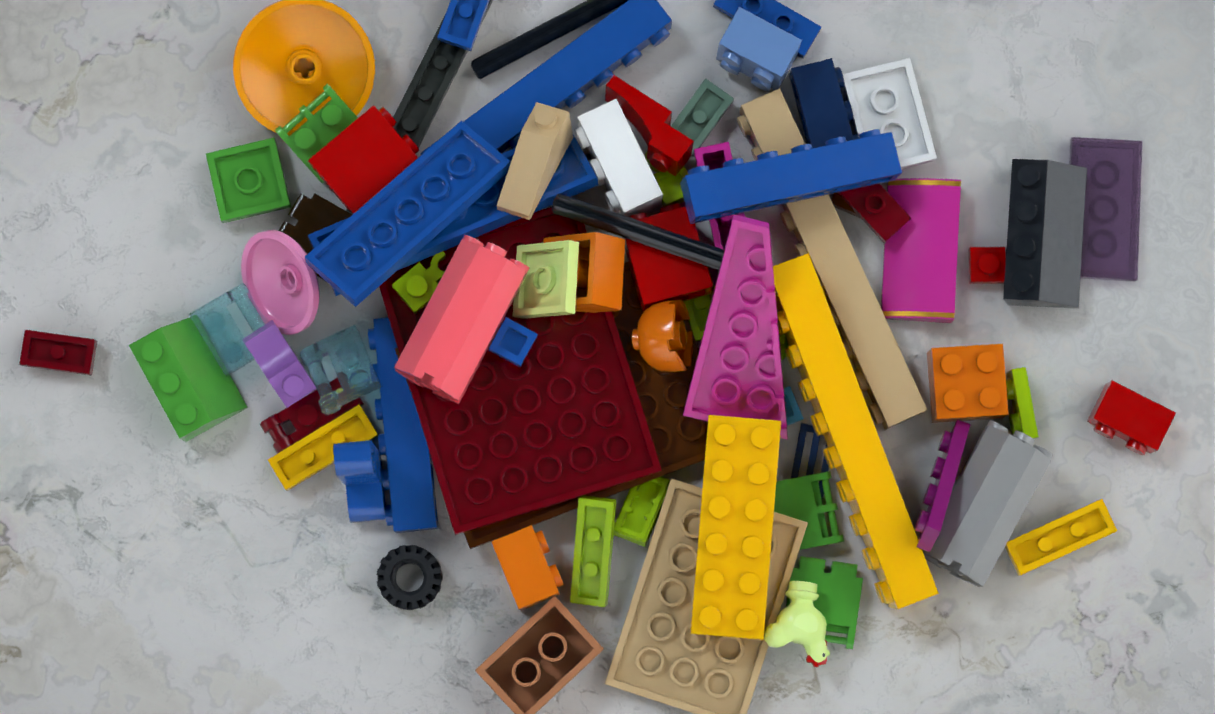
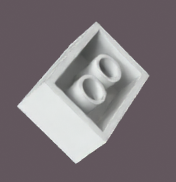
(618, 160)

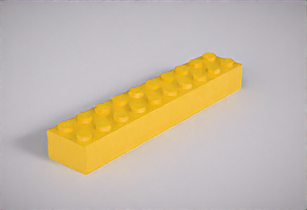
(850, 436)

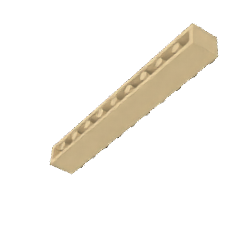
(841, 276)

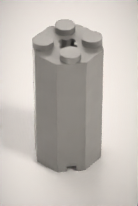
(988, 502)

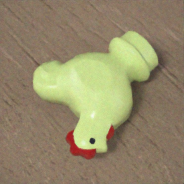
(800, 623)

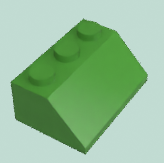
(187, 379)

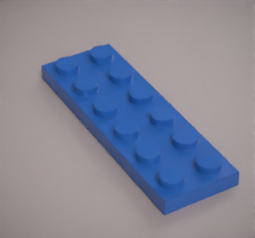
(408, 213)

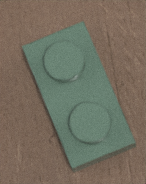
(702, 113)

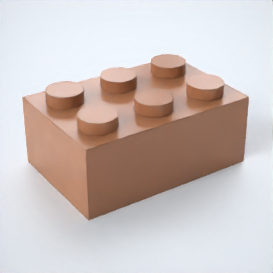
(539, 659)

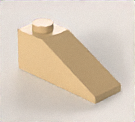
(535, 159)

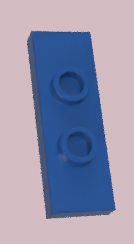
(778, 15)

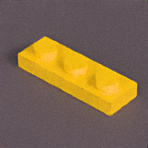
(316, 450)
(1060, 537)

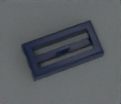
(804, 428)

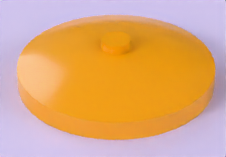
(293, 53)

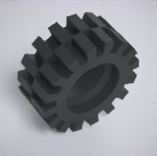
(387, 577)

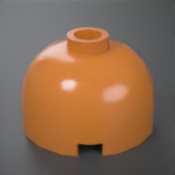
(663, 336)

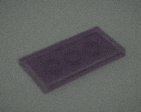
(1110, 206)

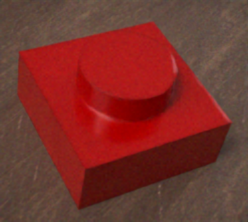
(986, 265)

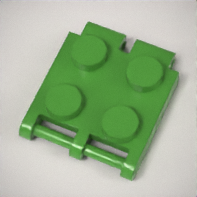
(318, 128)
(802, 500)
(838, 595)

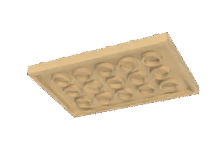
(655, 648)

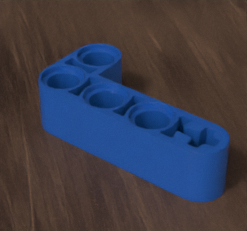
(360, 470)

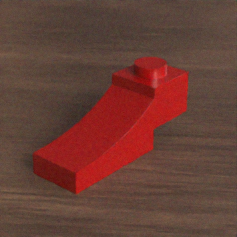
(666, 146)

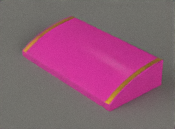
(923, 253)

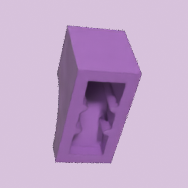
(279, 363)

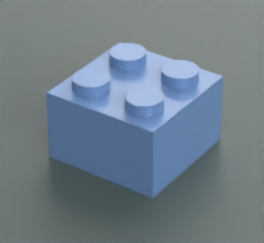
(757, 50)

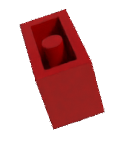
(1131, 418)

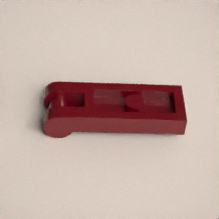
(305, 417)

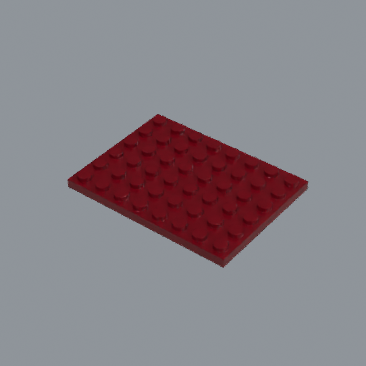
(538, 429)

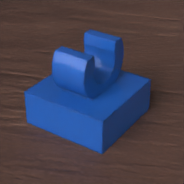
(513, 342)

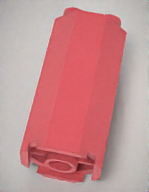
(461, 319)

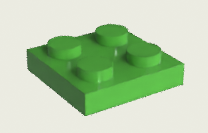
(248, 180)

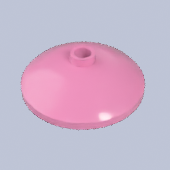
(280, 281)

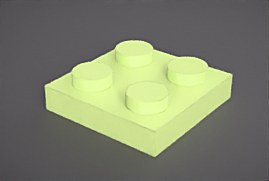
(551, 280)

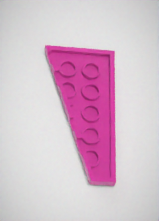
(740, 346)

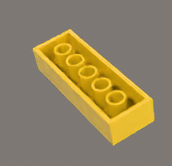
(735, 527)

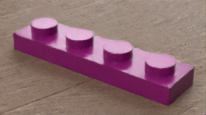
(939, 493)

